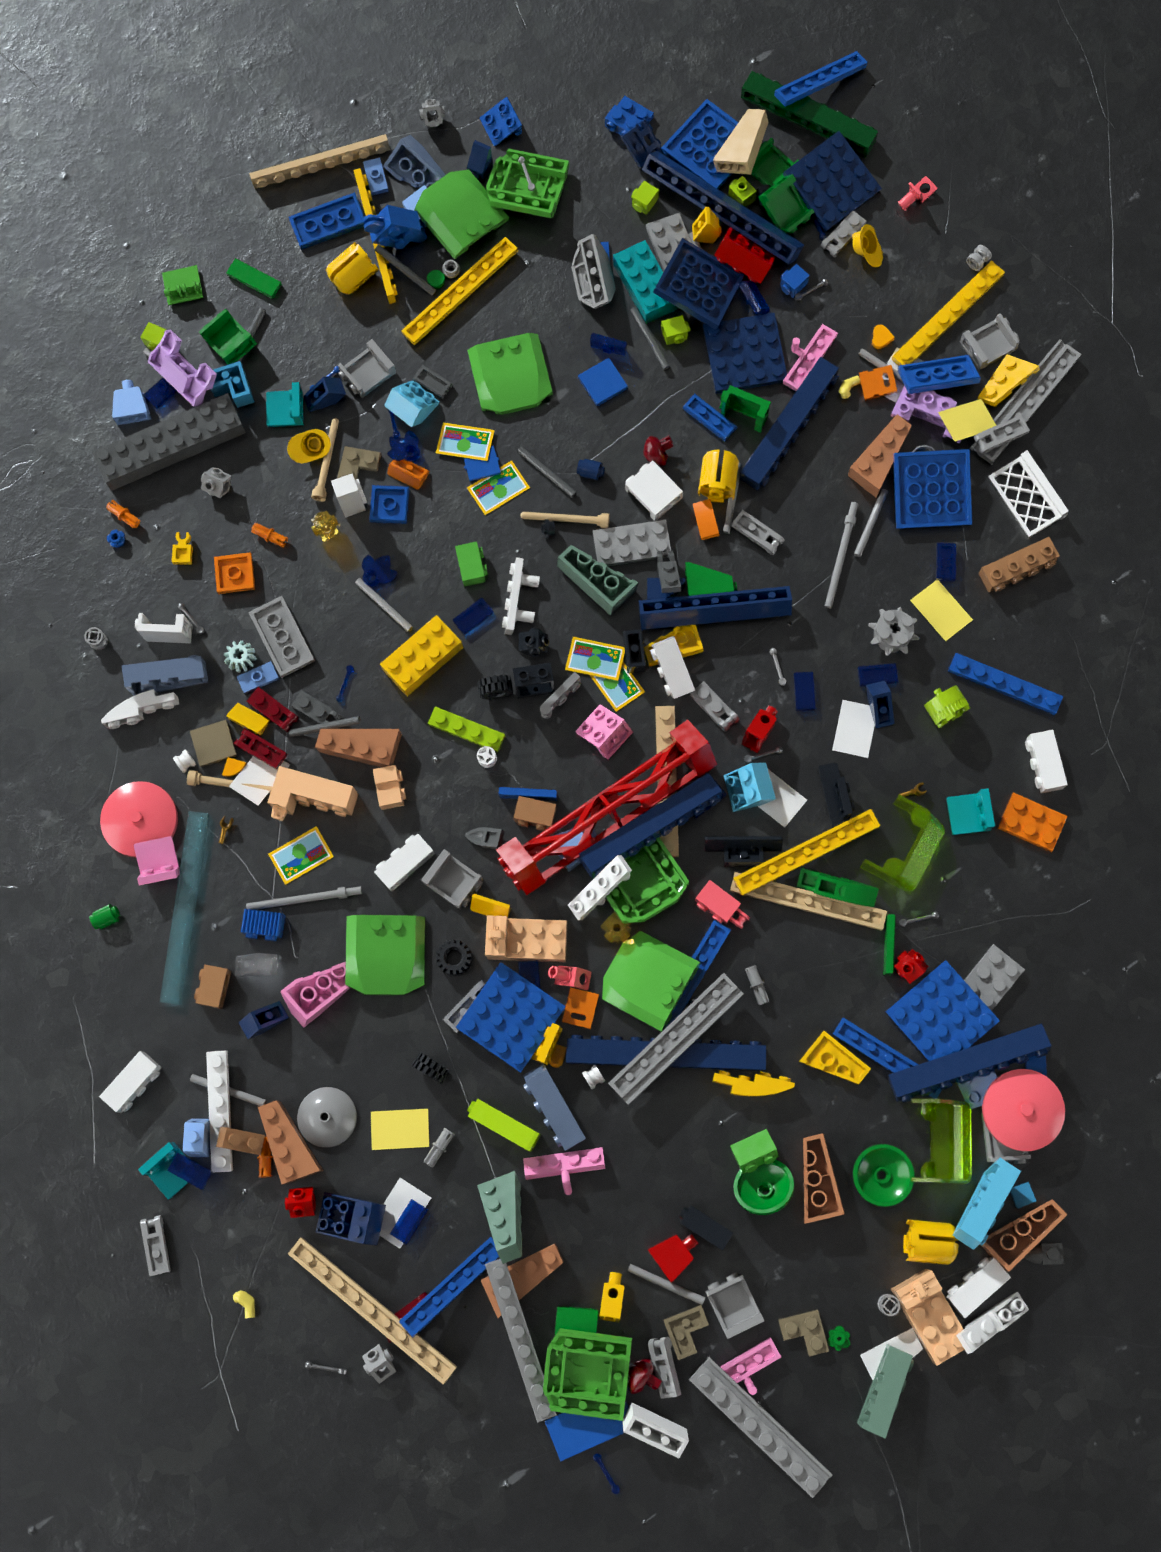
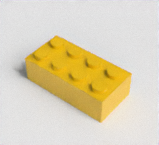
(421, 655)

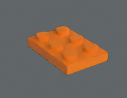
(1032, 822)

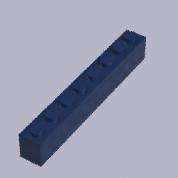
(789, 423)
(715, 607)
(652, 824)
(969, 1063)

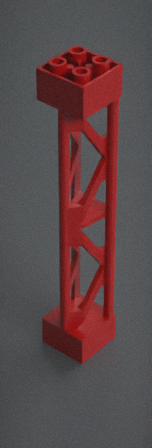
(522, 859)

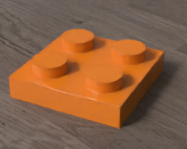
(234, 573)

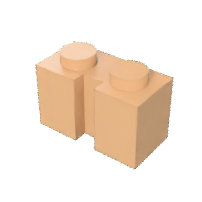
(388, 787)

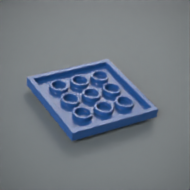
(700, 140)
(932, 488)
(942, 1014)
(510, 1017)

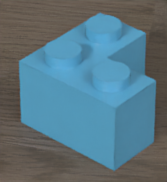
(234, 380)

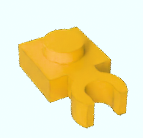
(182, 552)

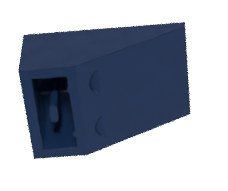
(350, 1219)

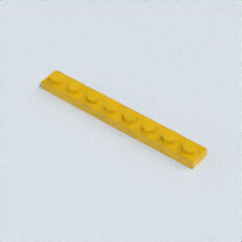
(386, 273)
(459, 291)
(948, 314)
(806, 852)

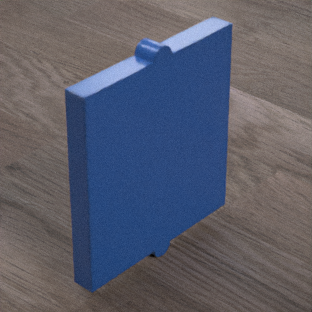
(482, 469)

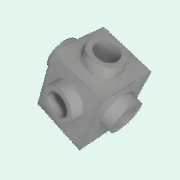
(435, 119)
(216, 482)
(379, 1363)

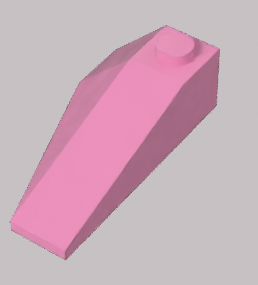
(315, 993)

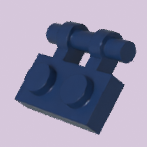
(637, 145)

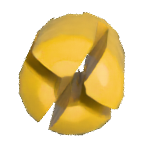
(351, 269)
(726, 487)
(930, 1242)

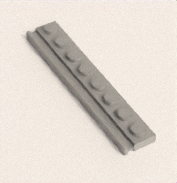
(1033, 391)
(675, 1039)
(760, 1427)

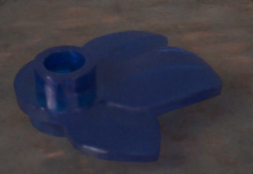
(401, 447)
(379, 568)

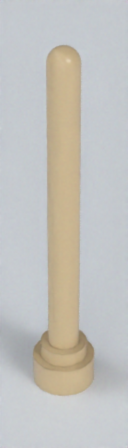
(319, 492)
(602, 520)
(195, 778)

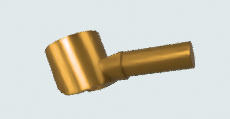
(914, 791)
(225, 827)

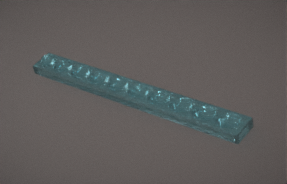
(184, 908)

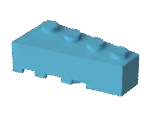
(986, 1203)

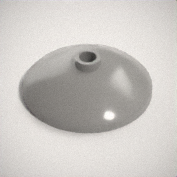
(340, 1121)

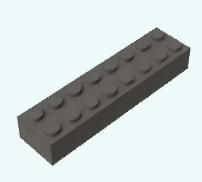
(168, 442)

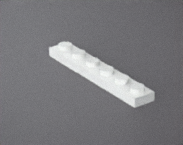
(219, 1108)

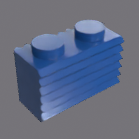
(263, 923)

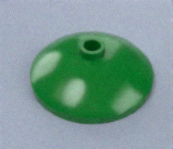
(897, 1171)
(767, 1177)

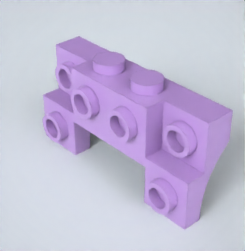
(179, 372)
(924, 406)

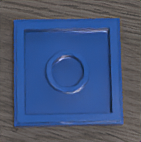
(602, 382)
(389, 504)

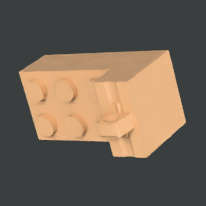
(309, 789)
(525, 939)
(930, 1315)

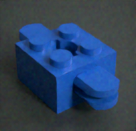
(394, 227)

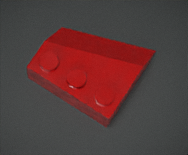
(744, 255)

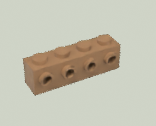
(1019, 564)

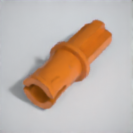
(123, 514)
(269, 535)
(265, 1160)

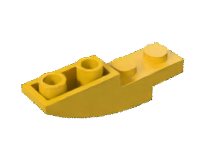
(760, 1086)

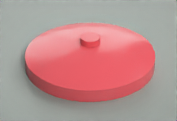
(136, 815)
(1023, 1110)

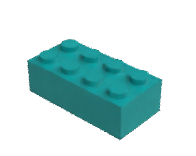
(640, 275)

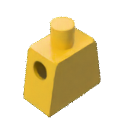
(612, 1307)

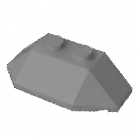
(593, 273)

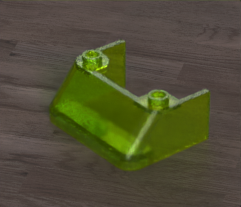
(909, 872)
(949, 1141)

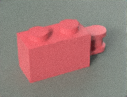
(720, 904)

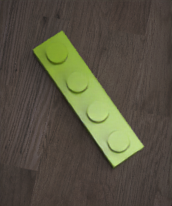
(466, 729)

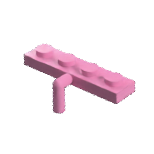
(815, 349)
(564, 1165)
(751, 1362)

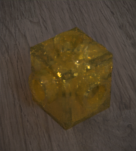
(324, 525)
(614, 922)

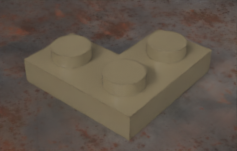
(356, 459)
(808, 1326)
(679, 1330)

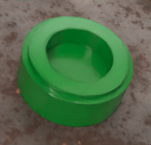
(436, 279)

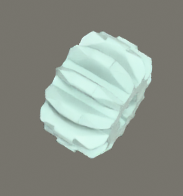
(247, 656)

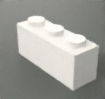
(349, 495)
(672, 667)
(1046, 761)
(404, 862)
(131, 1082)
(977, 1286)
(655, 1430)

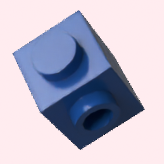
(794, 280)

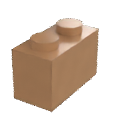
(534, 813)
(212, 986)
(240, 1140)

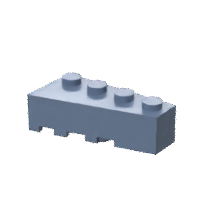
(164, 674)
(553, 1106)

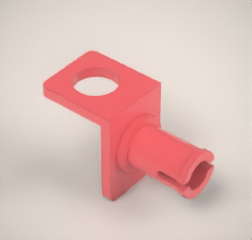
(916, 194)
(570, 976)

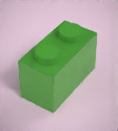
(470, 563)
(754, 1151)

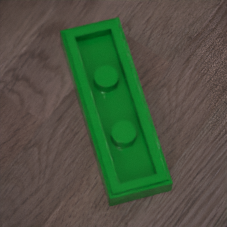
(254, 278)
(889, 946)

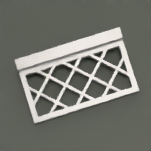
(1042, 485)

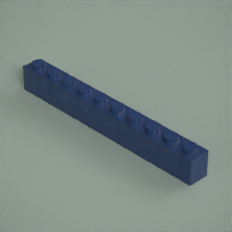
(723, 206)
(698, 1055)

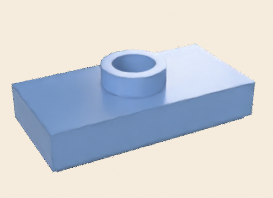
(375, 176)
(258, 677)

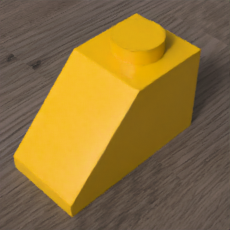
(706, 227)

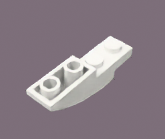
(132, 709)
(992, 1322)

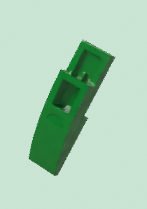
(837, 888)

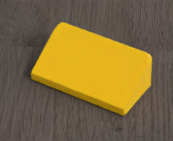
(248, 719)
(489, 906)

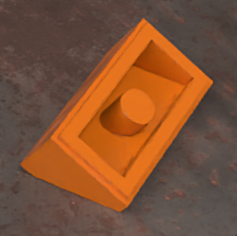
(408, 473)

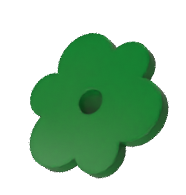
(838, 1344)

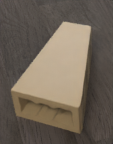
(743, 144)

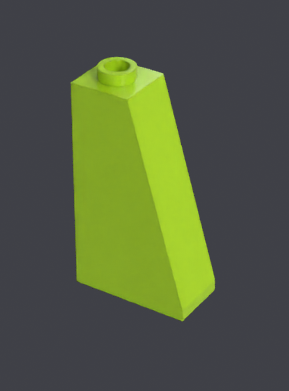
(503, 1125)

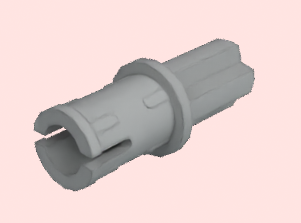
(757, 985)
(439, 1147)

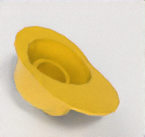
(867, 245)
(308, 446)

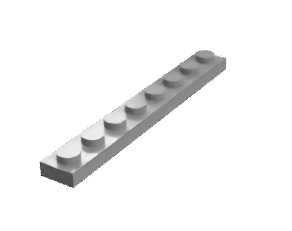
(519, 1337)

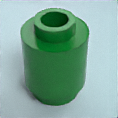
(104, 916)

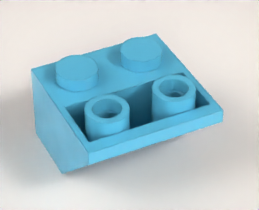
(411, 403)
(749, 786)

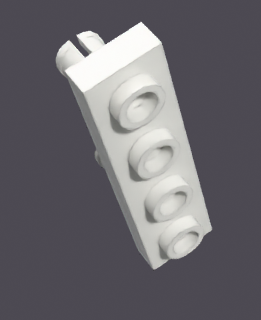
(511, 604)
(600, 887)

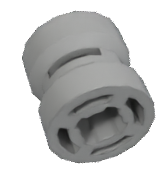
(979, 257)
(98, 642)
(885, 1304)

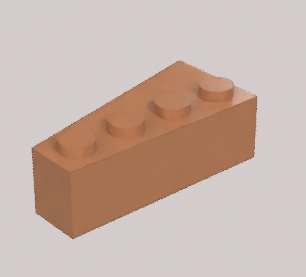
(877, 460)
(366, 746)
(290, 1152)
(820, 1185)
(1019, 1237)
(527, 1273)

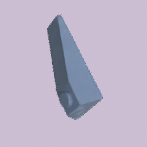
(413, 164)

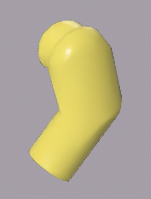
(846, 386)
(246, 1301)

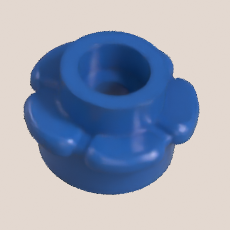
(119, 541)

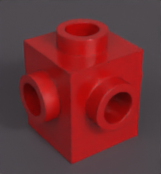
(910, 965)
(301, 1202)

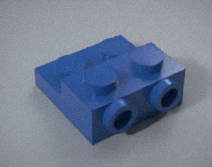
(626, 116)

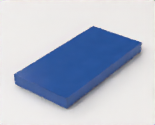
(327, 221)
(938, 374)
(577, 1433)

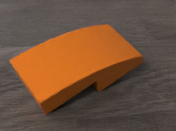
(706, 519)

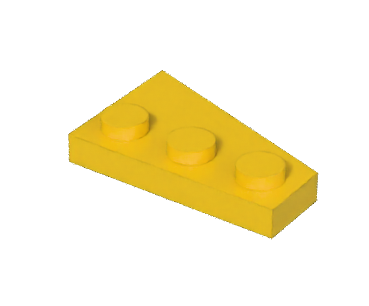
(1006, 377)
(687, 641)
(835, 1059)

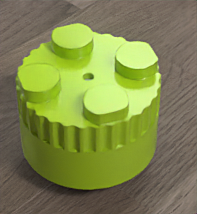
(947, 706)

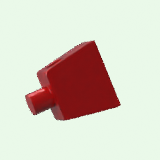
(760, 729)
(673, 1255)

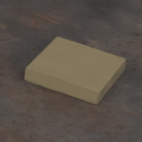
(213, 743)

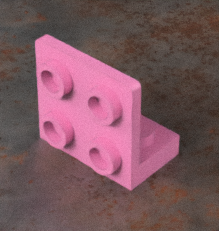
(605, 731)
(156, 860)

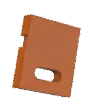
(873, 383)
(581, 1003)

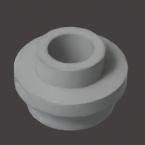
(451, 264)

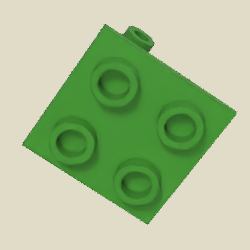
(182, 285)

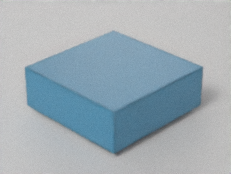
(1022, 1195)

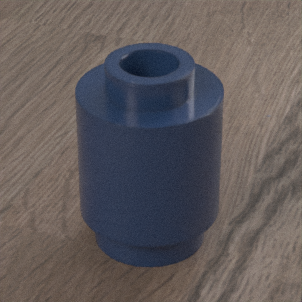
(590, 469)

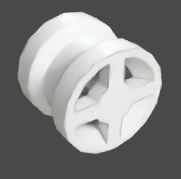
(486, 752)
(184, 761)
(593, 1076)

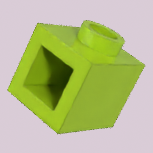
(742, 191)
(644, 197)
(675, 330)
(152, 335)

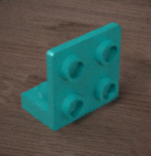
(285, 407)
(970, 813)
(157, 1169)

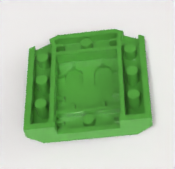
(509, 187)
(458, 211)
(510, 373)
(652, 886)
(385, 953)
(648, 979)
(587, 1374)

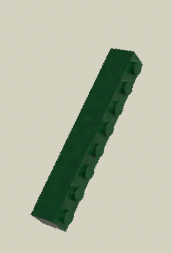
(809, 114)

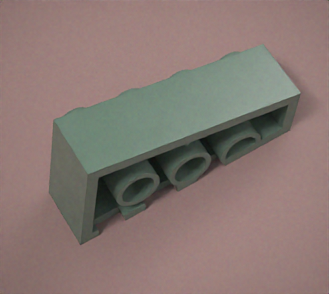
(598, 581)
(502, 1208)
(885, 1391)

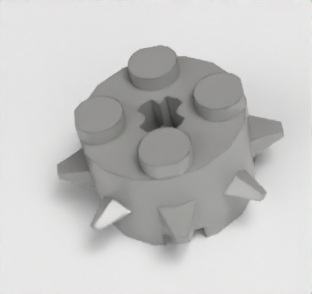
(892, 641)

